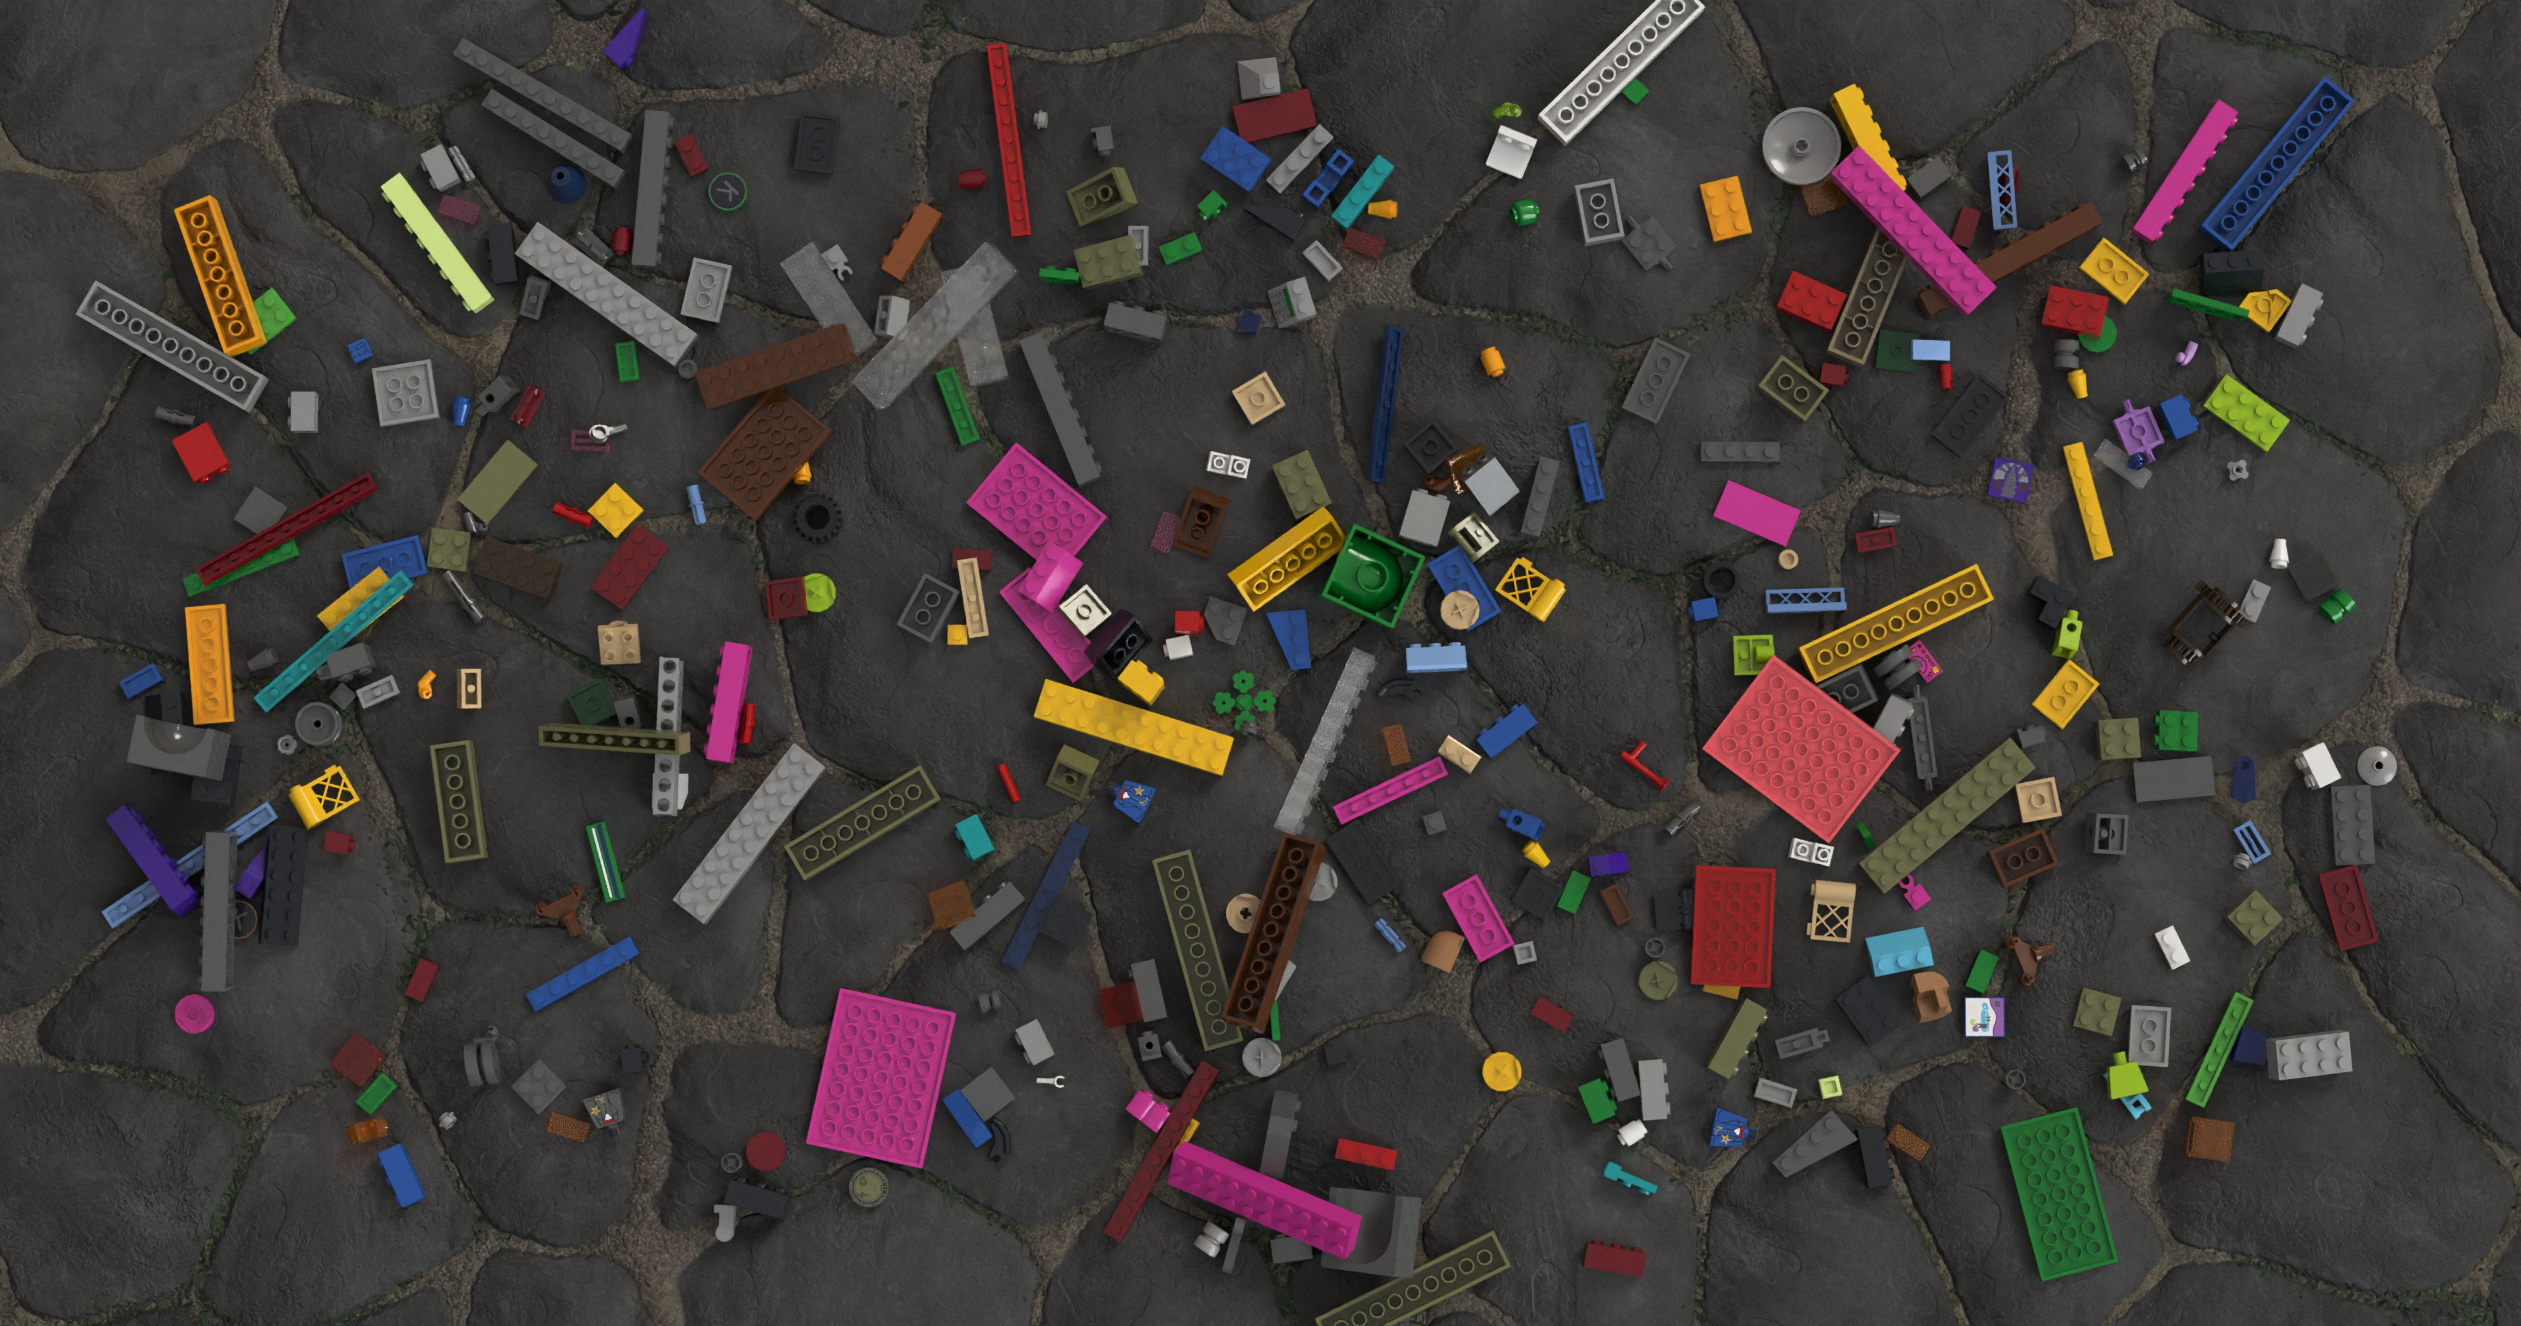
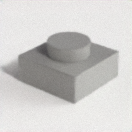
(1525, 952)

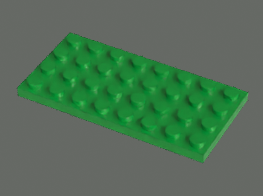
(2059, 1194)

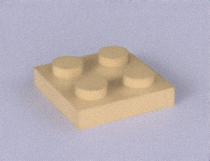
(1258, 398)
(2038, 800)

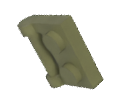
(1478, 533)

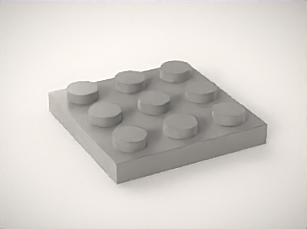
(405, 393)

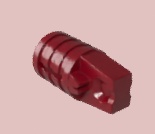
(2005, 198)

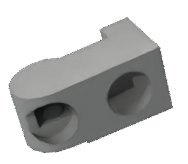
(726, 1221)

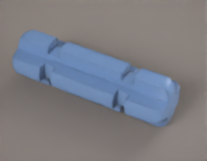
(1390, 935)

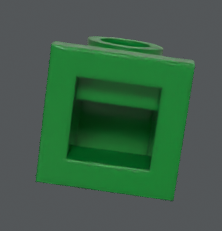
(1211, 206)

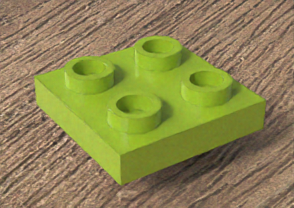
(1751, 653)

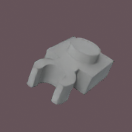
(836, 259)

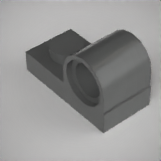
(535, 293)

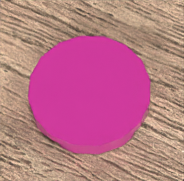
(194, 1013)

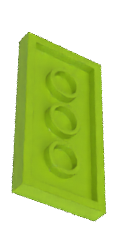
(2246, 413)

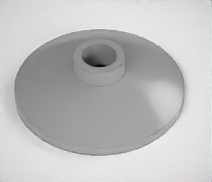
(2368, 771)

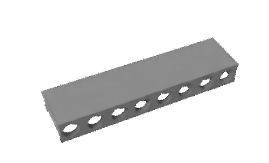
(669, 719)

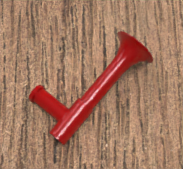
(1632, 761)

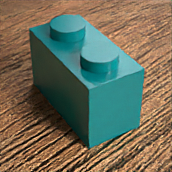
(974, 837)

